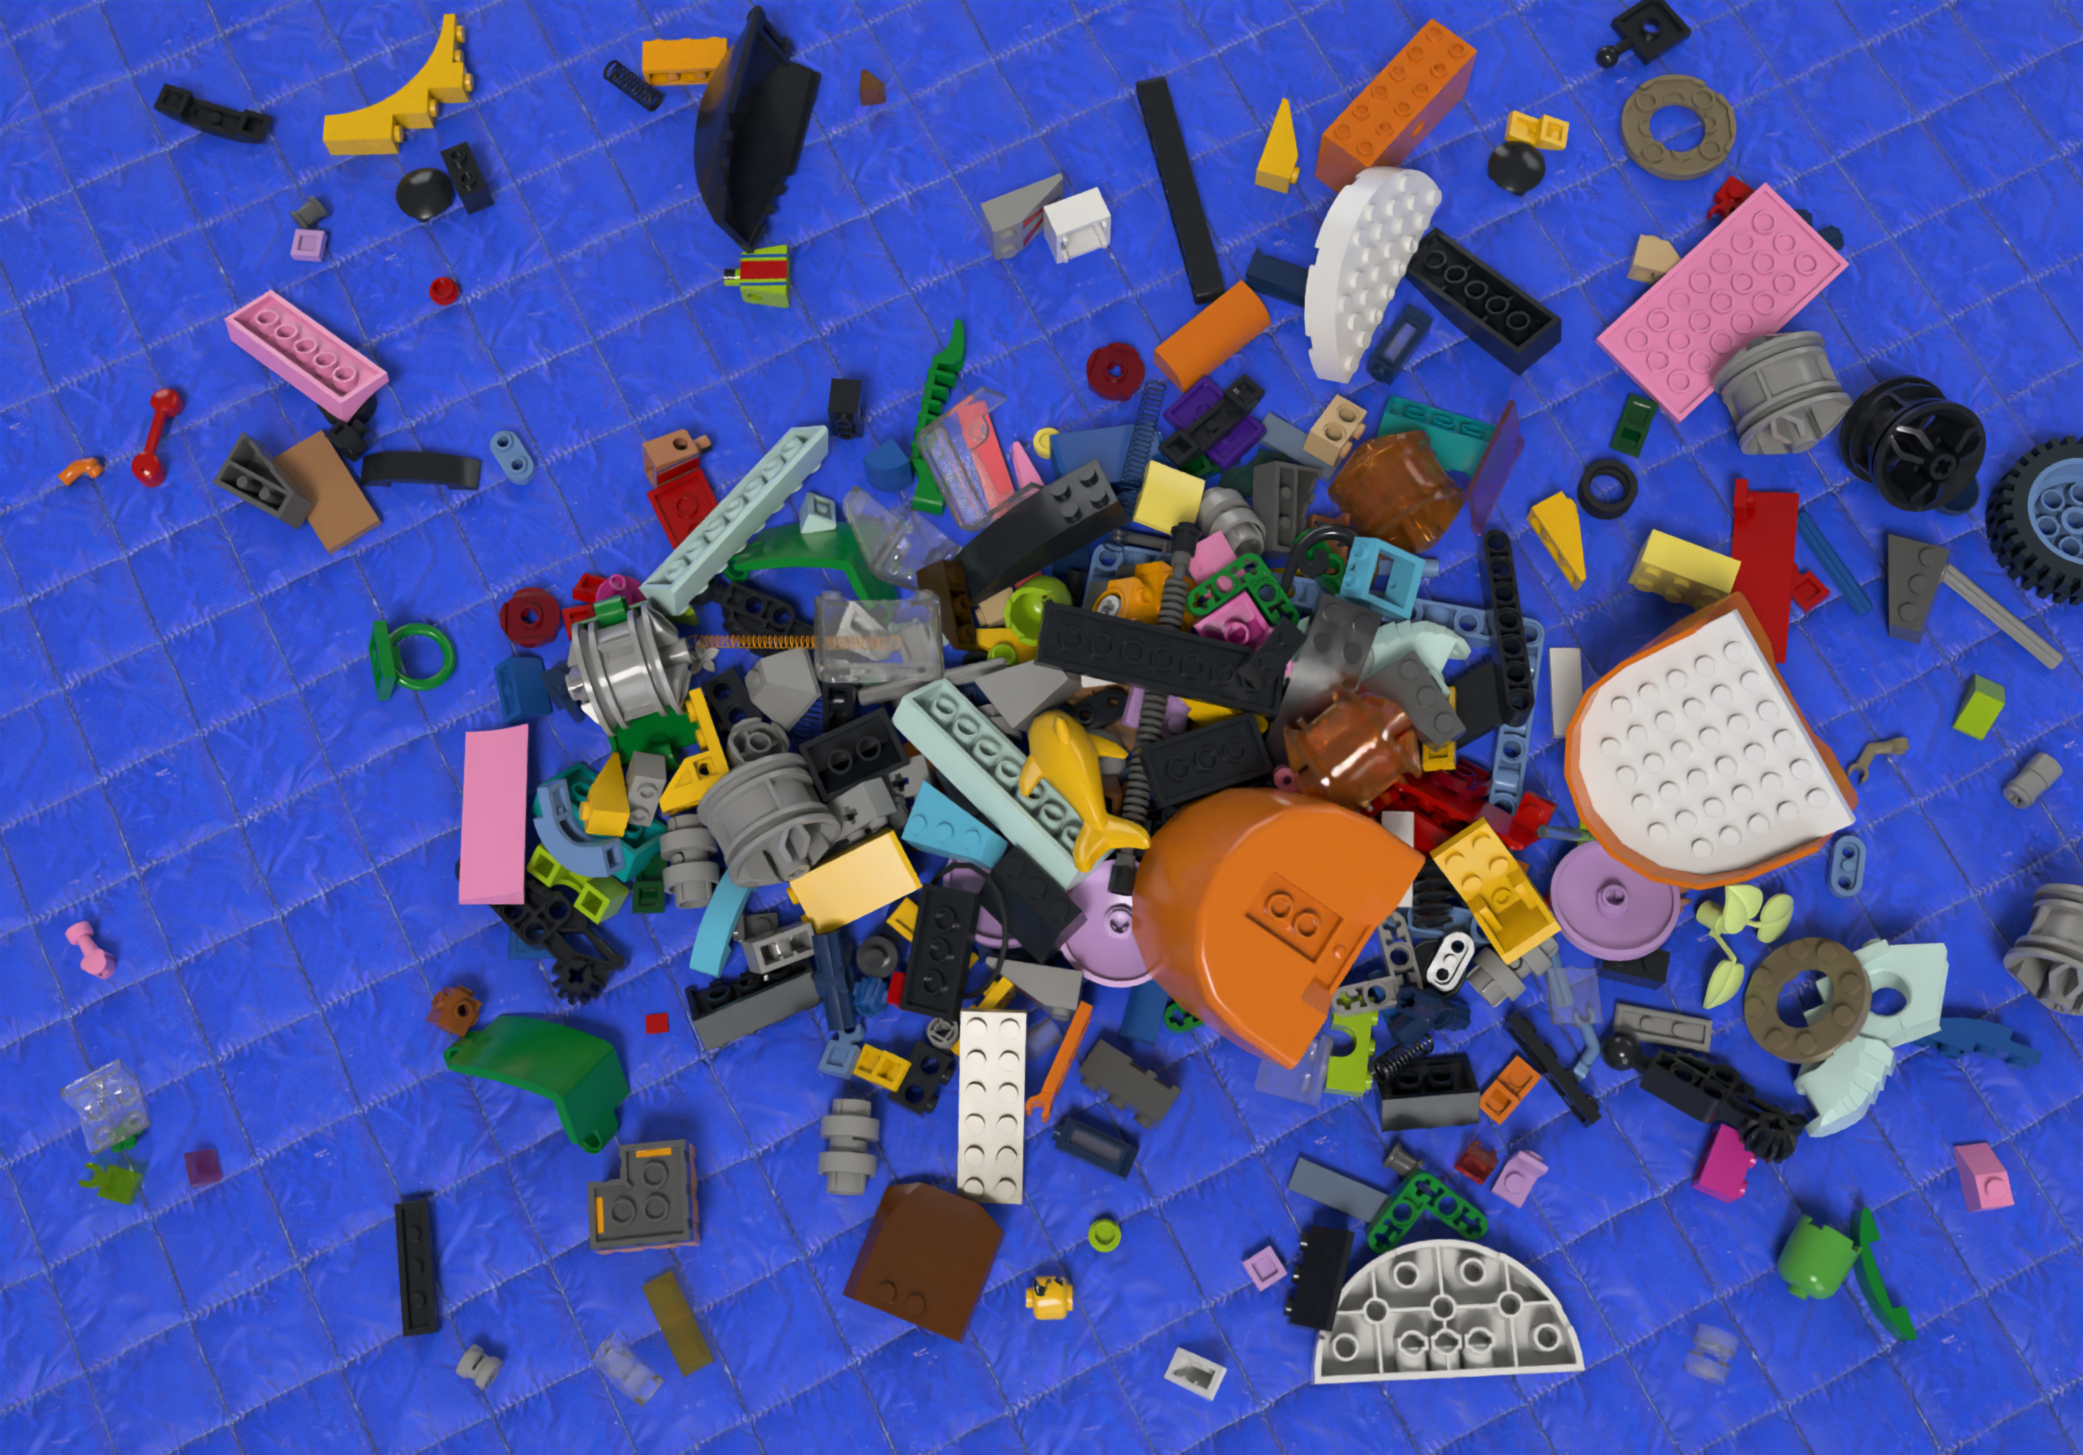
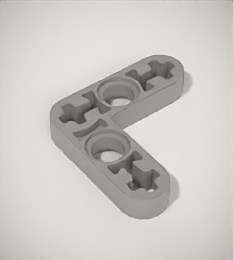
(1389, 984)

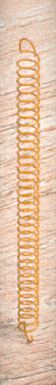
(749, 643)

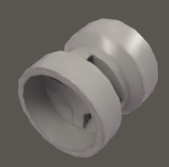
(947, 1038)
(479, 1367)

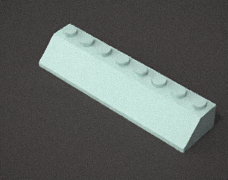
(736, 520)
(987, 771)

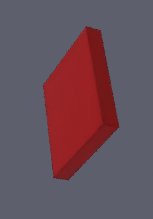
(657, 1023)

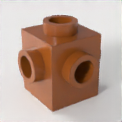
(454, 1010)

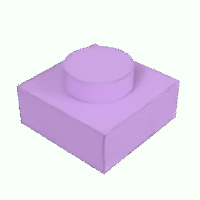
(308, 245)
(1264, 1268)

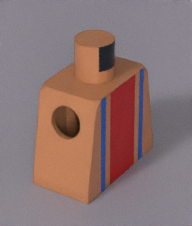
(672, 456)

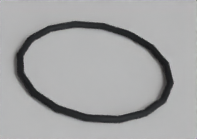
(1004, 920)

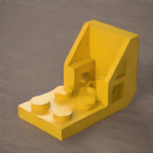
(688, 784)
(1496, 890)

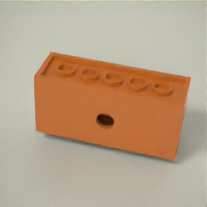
(1397, 107)

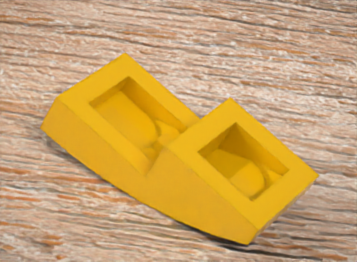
(1540, 133)
(881, 1068)

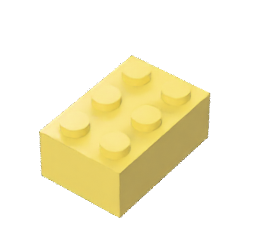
(1683, 571)

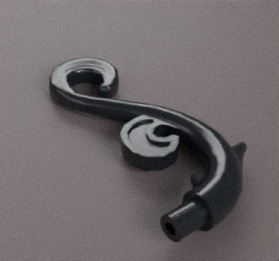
(1320, 564)

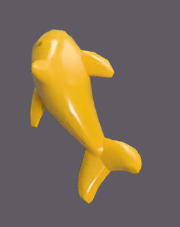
(1070, 763)

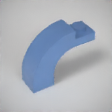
(567, 839)

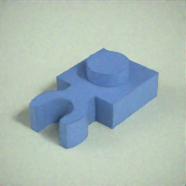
(842, 1055)

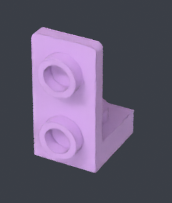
(1518, 1177)

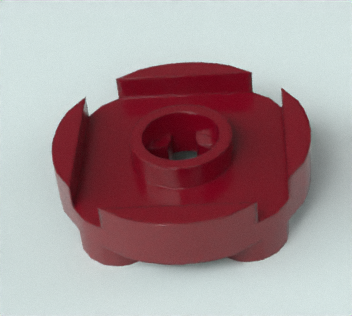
(1118, 387)
(542, 630)
(1466, 780)

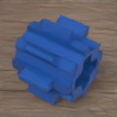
(870, 996)

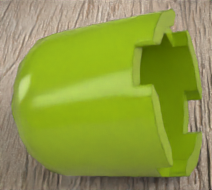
(1025, 606)

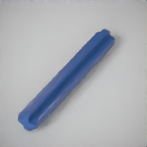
(1832, 564)

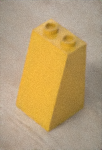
(854, 881)

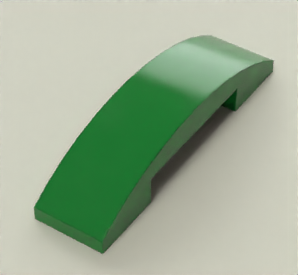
(1894, 1319)

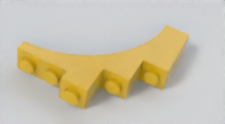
(415, 106)

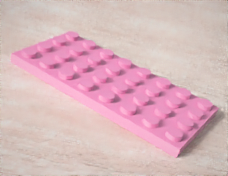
(1719, 298)

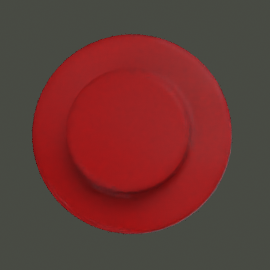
(443, 291)

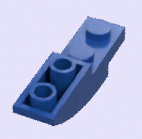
(1987, 1039)

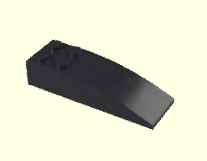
(1483, 303)
(1041, 531)
(1335, 650)

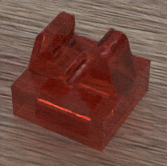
(1476, 1162)

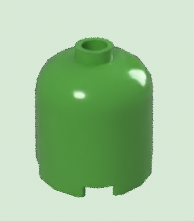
(1815, 1260)

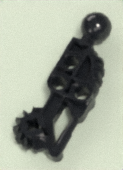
(738, 621)
(538, 913)
(1708, 1095)

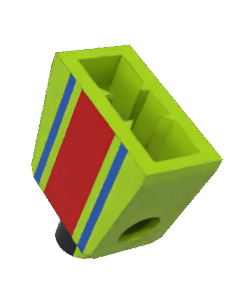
(763, 276)

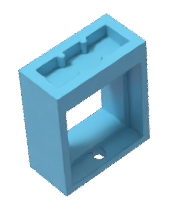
(1402, 583)

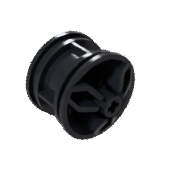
(1932, 461)

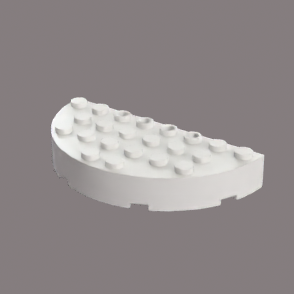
(1360, 262)
(1444, 1315)

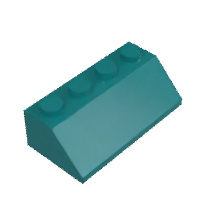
(1454, 437)
(638, 842)

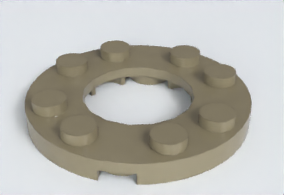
(1685, 92)
(1838, 1026)

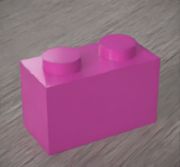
(1723, 1165)

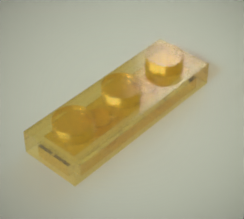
(678, 1324)

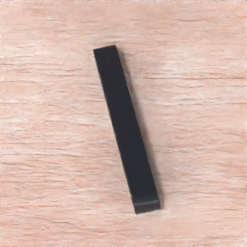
(1180, 190)

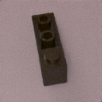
(949, 582)

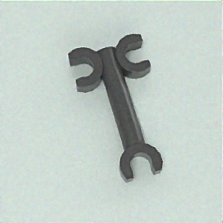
(1144, 540)

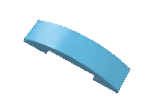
(717, 927)

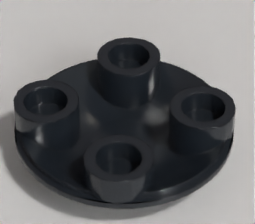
(1516, 167)
(424, 194)

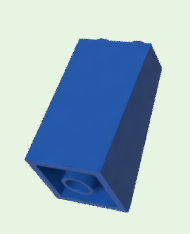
(1110, 449)

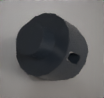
(349, 438)
(879, 955)

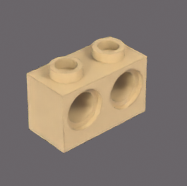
(1335, 430)

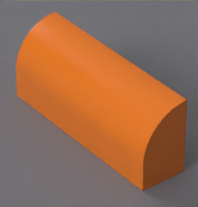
(1212, 337)

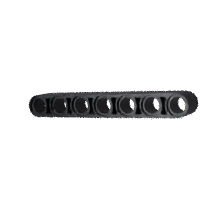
(1505, 639)

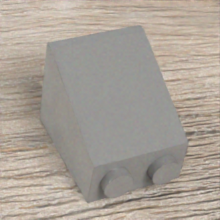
(1028, 691)

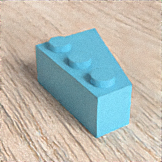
(951, 832)

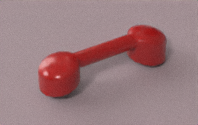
(146, 464)

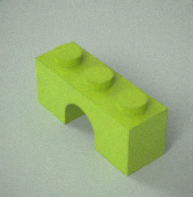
(597, 897)
(1349, 1073)

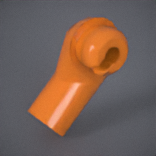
(78, 467)

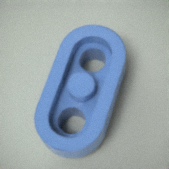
(511, 456)
(1846, 868)

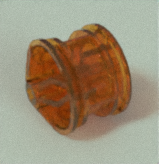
(1398, 492)
(1353, 750)

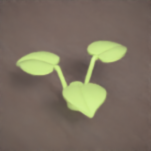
(1741, 905)

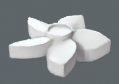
(703, 658)

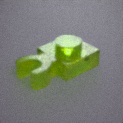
(115, 1184)

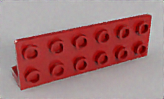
(1766, 547)
(1514, 831)

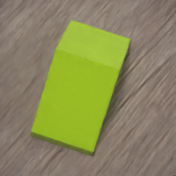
(1979, 707)

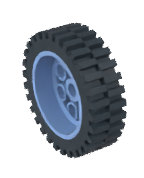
(2019, 511)

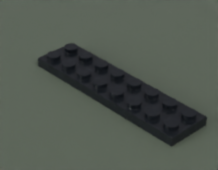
(1150, 659)

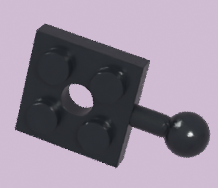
(1634, 36)

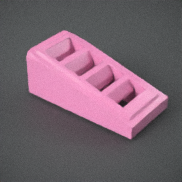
(1023, 467)

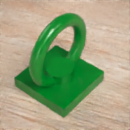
(386, 658)

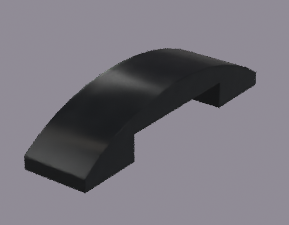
(212, 118)
(1215, 424)
(420, 468)

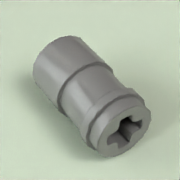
(2032, 781)

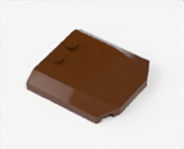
(926, 1258)

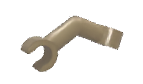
(1893, 747)

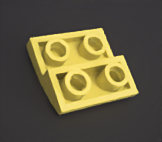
(1167, 498)

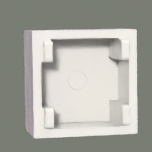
(1077, 225)

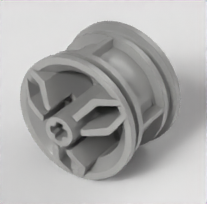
(1782, 393)
(629, 669)
(768, 820)
(2051, 954)

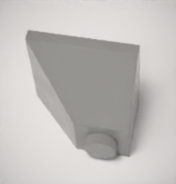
(784, 686)

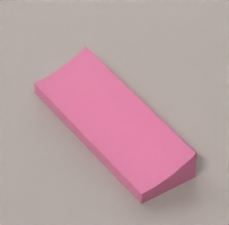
(305, 354)
(494, 817)

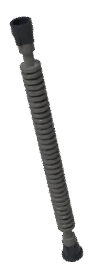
(1153, 709)

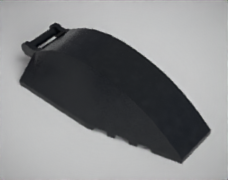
(752, 129)

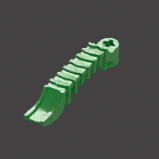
(940, 378)

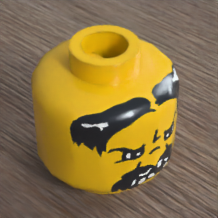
(1050, 1297)

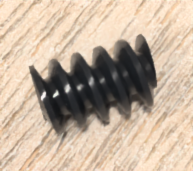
(1431, 898)

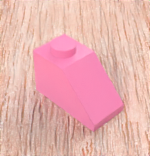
(1982, 1178)

